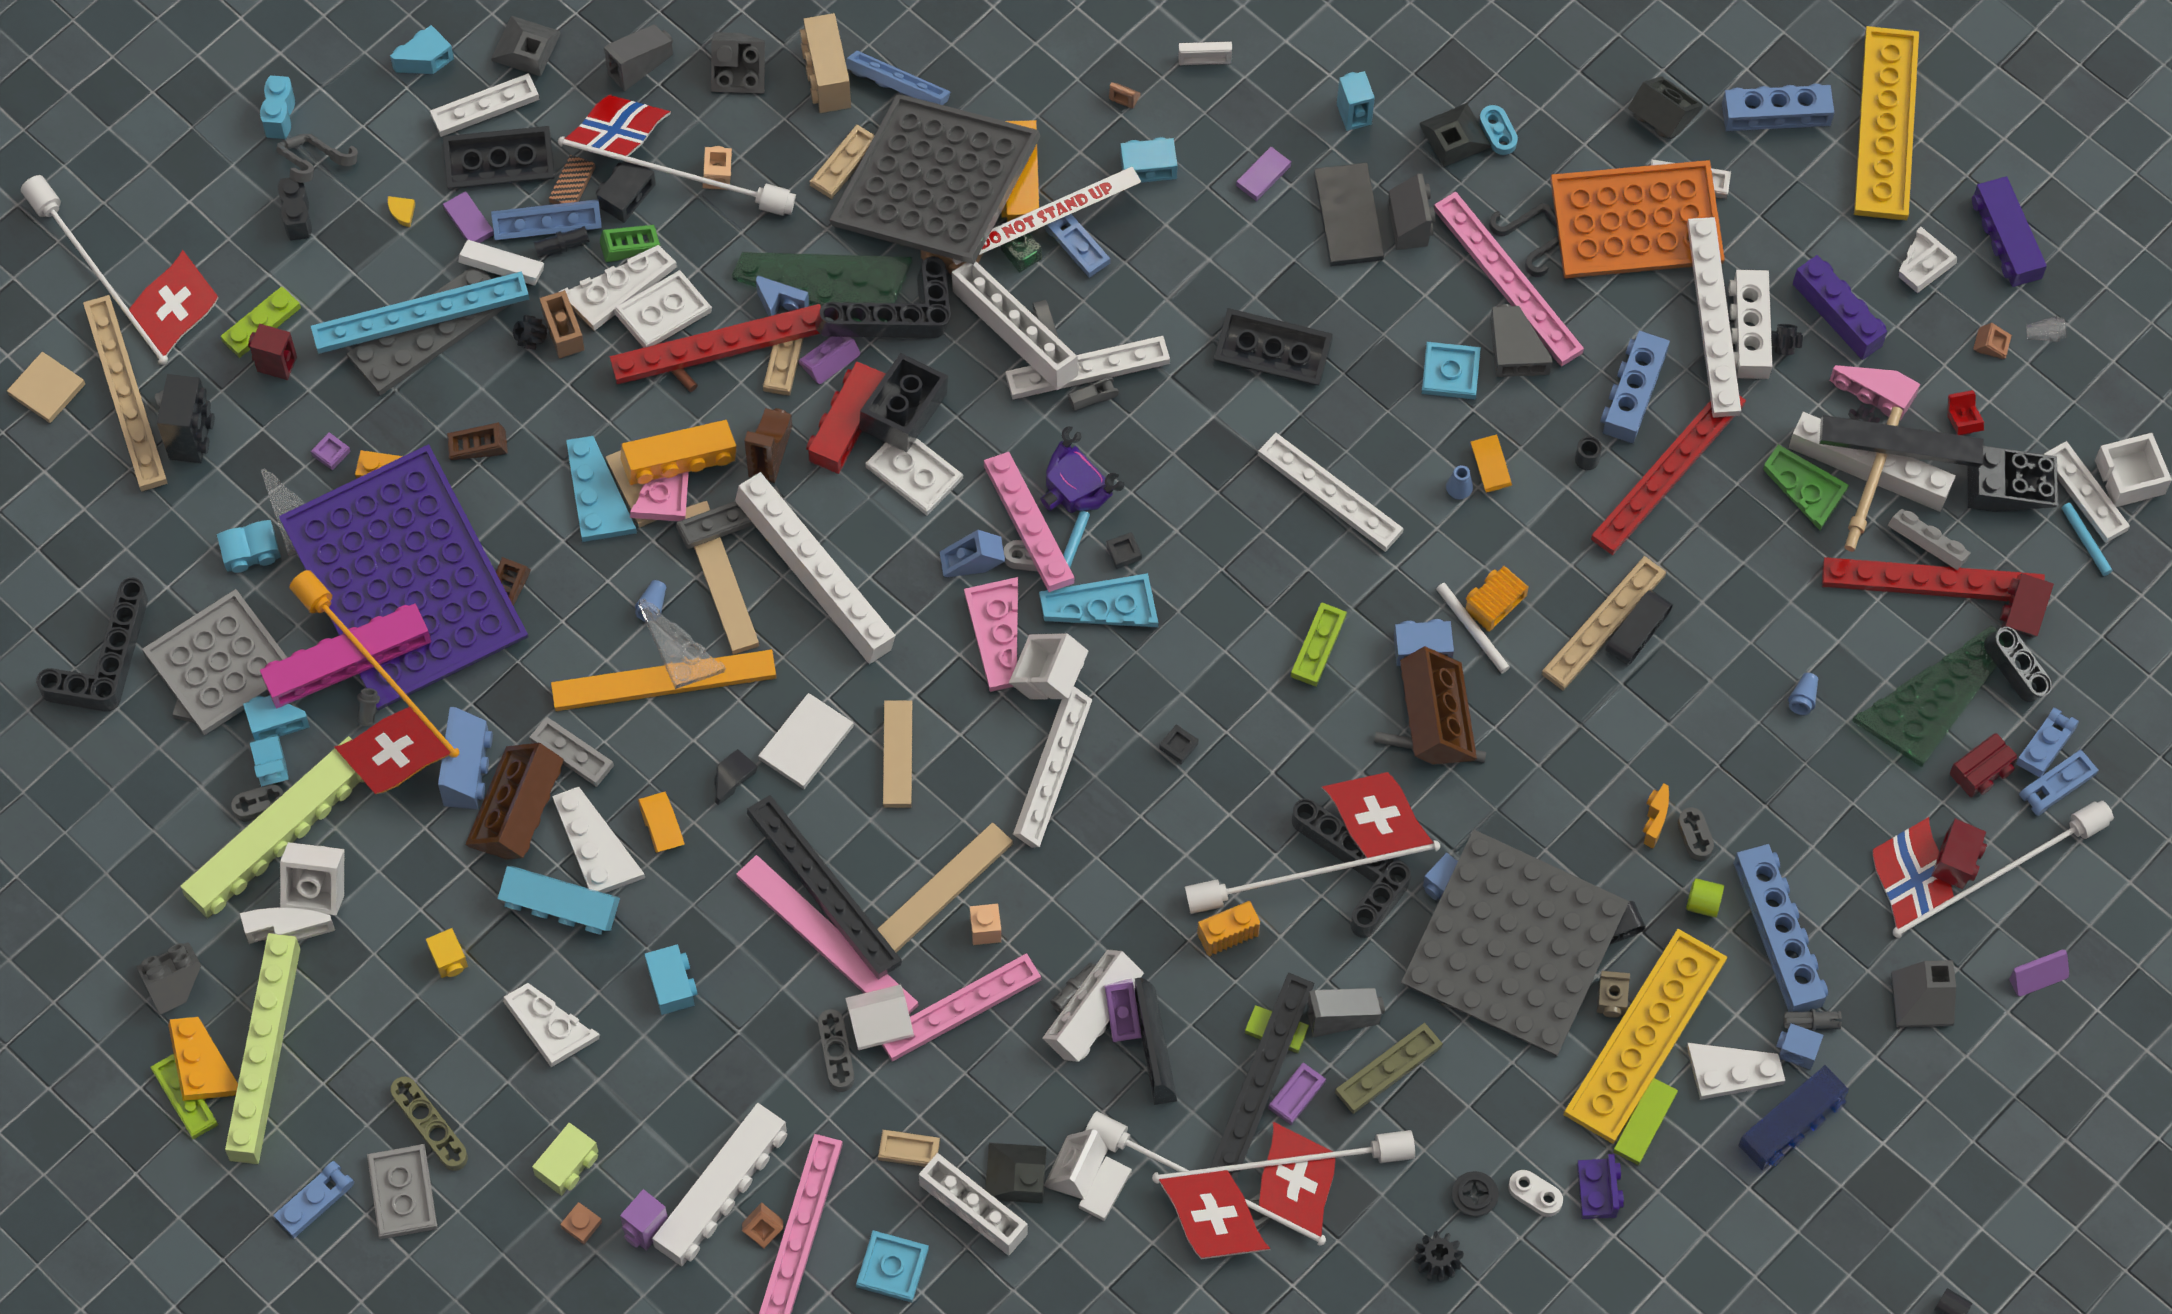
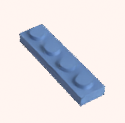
(892, 77)
(546, 219)

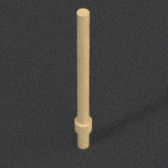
(1858, 523)

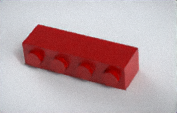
(840, 427)

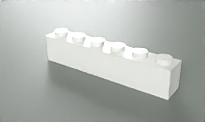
(1015, 324)
(1900, 473)
(720, 1184)

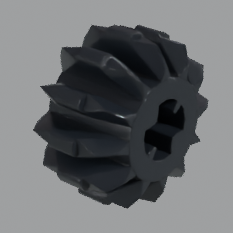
(1438, 1245)

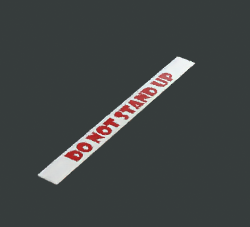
(1060, 208)

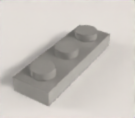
(1929, 538)
(575, 752)

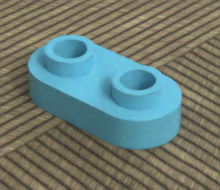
(1499, 131)

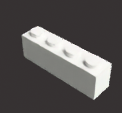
(1087, 1010)

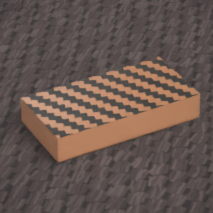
(572, 181)

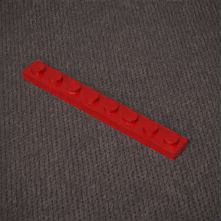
(715, 344)
(1660, 479)
(1918, 579)

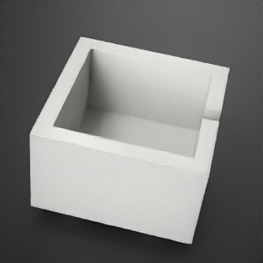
(2133, 470)
(1048, 666)

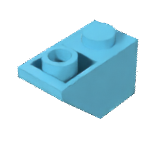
(423, 53)

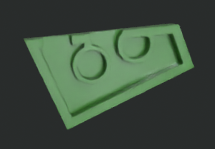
(1805, 484)

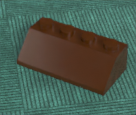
(1437, 707)
(515, 801)

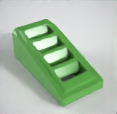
(620, 251)

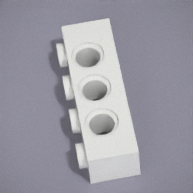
(1755, 286)
(973, 1204)

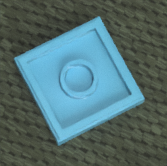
(1451, 370)
(892, 1266)

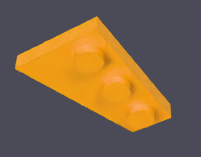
(198, 1062)

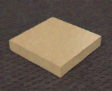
(46, 387)

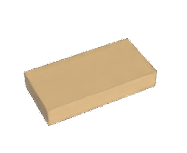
(907, 1148)

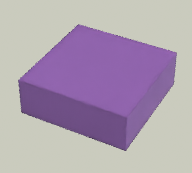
(330, 451)

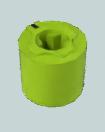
(1705, 897)

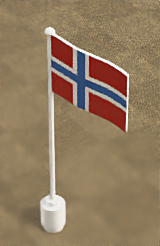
(621, 126)
(1909, 859)

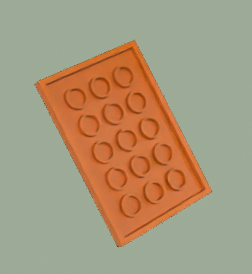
(1631, 217)

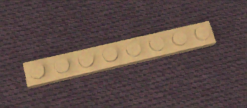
(125, 393)

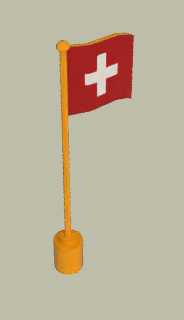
(396, 744)

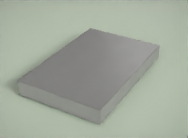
(402, 1191)

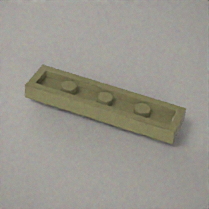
(1388, 1068)

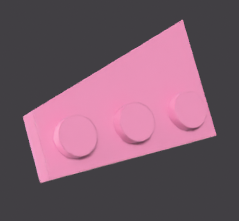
(662, 499)

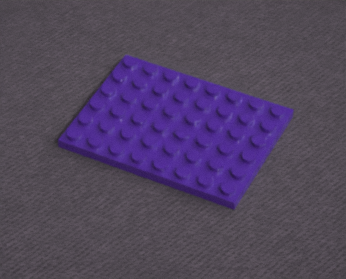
(401, 543)

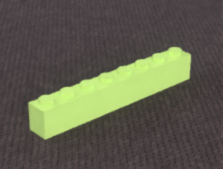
(270, 832)
(262, 1049)

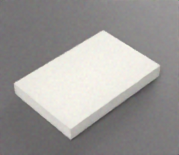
(662, 310)
(916, 474)
(806, 741)

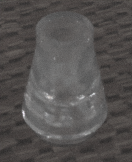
(2047, 330)

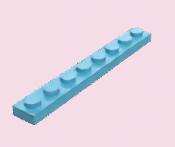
(420, 312)

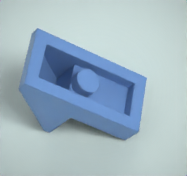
(777, 294)

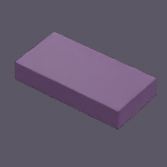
(1263, 173)
(468, 218)
(1297, 1093)

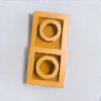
(1491, 463)
(1657, 812)
(661, 821)

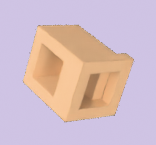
(717, 165)

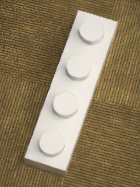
(484, 105)
(2088, 493)

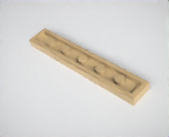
(724, 590)
(1603, 623)
(945, 886)

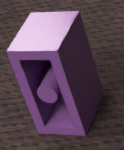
(643, 1220)

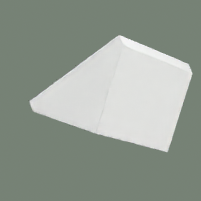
(879, 1017)
(1077, 1164)

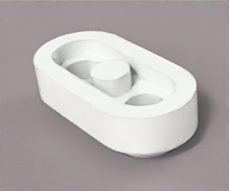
(1533, 1194)

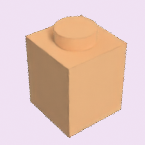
(985, 924)

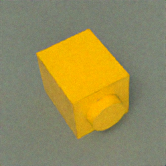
(447, 953)

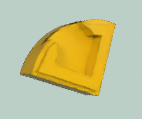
(402, 209)

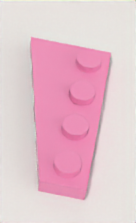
(994, 622)

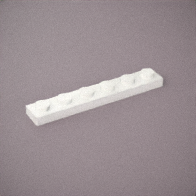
(1094, 366)
(1330, 492)
(1052, 768)

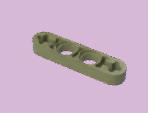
(426, 1125)

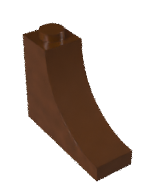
(768, 444)

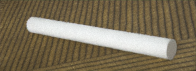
(1473, 628)

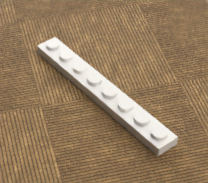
(1714, 317)

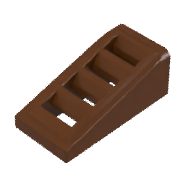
(489, 449)
(519, 582)

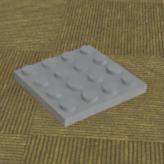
(215, 660)

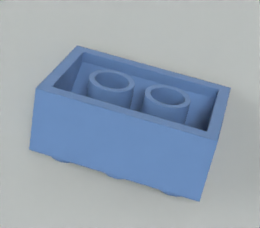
(462, 776)

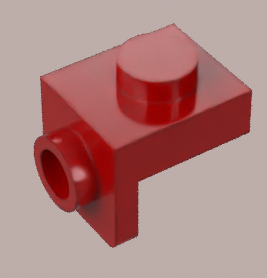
(1963, 413)

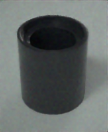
(1588, 444)
(1952, 1303)

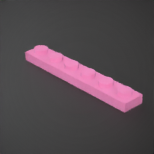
(1029, 522)
(966, 1004)

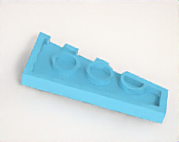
(597, 497)
(1108, 602)

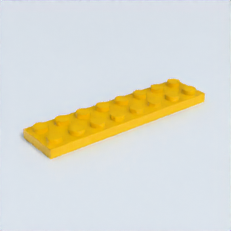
(1886, 123)
(1645, 1036)

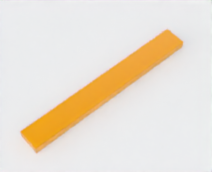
(657, 682)

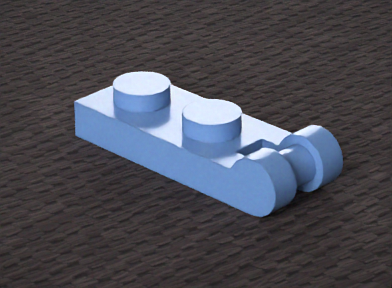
(1078, 244)
(2047, 743)
(2059, 782)
(313, 1200)

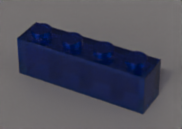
(1794, 1117)

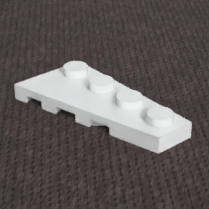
(597, 297)
(597, 849)

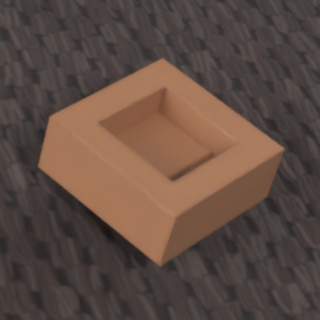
(581, 1223)

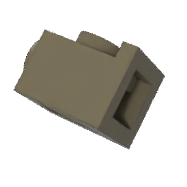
(1614, 983)

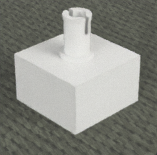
(312, 878)

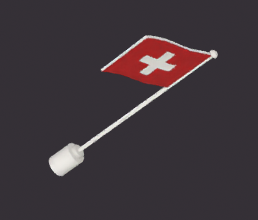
(165, 307)
(1376, 820)
(1288, 1192)
(1216, 1210)

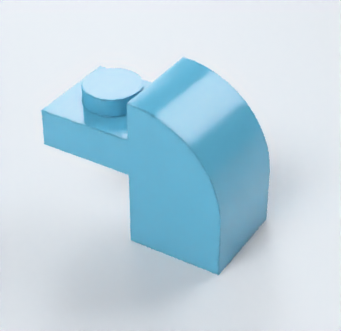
(269, 760)

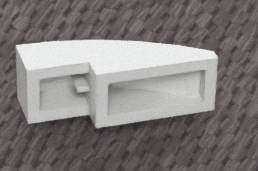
(285, 921)

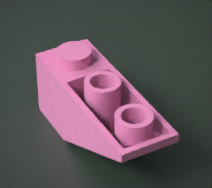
(1877, 387)

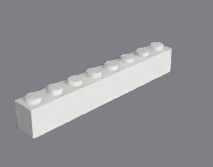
(815, 568)

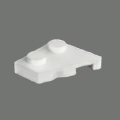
(1925, 261)

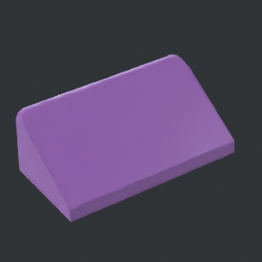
(829, 358)
(2040, 973)
(1122, 1010)

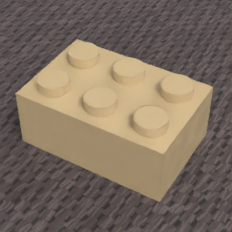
(825, 63)

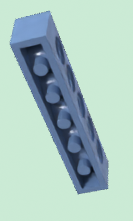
(1796, 995)

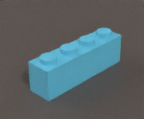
(559, 899)

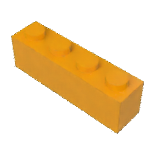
(1025, 194)
(678, 452)

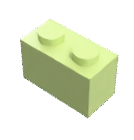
(566, 1159)

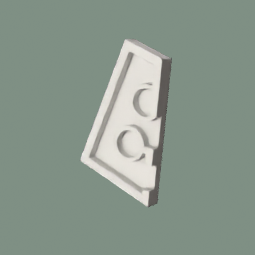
(547, 1025)
(1732, 1071)

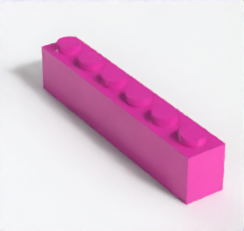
(340, 659)

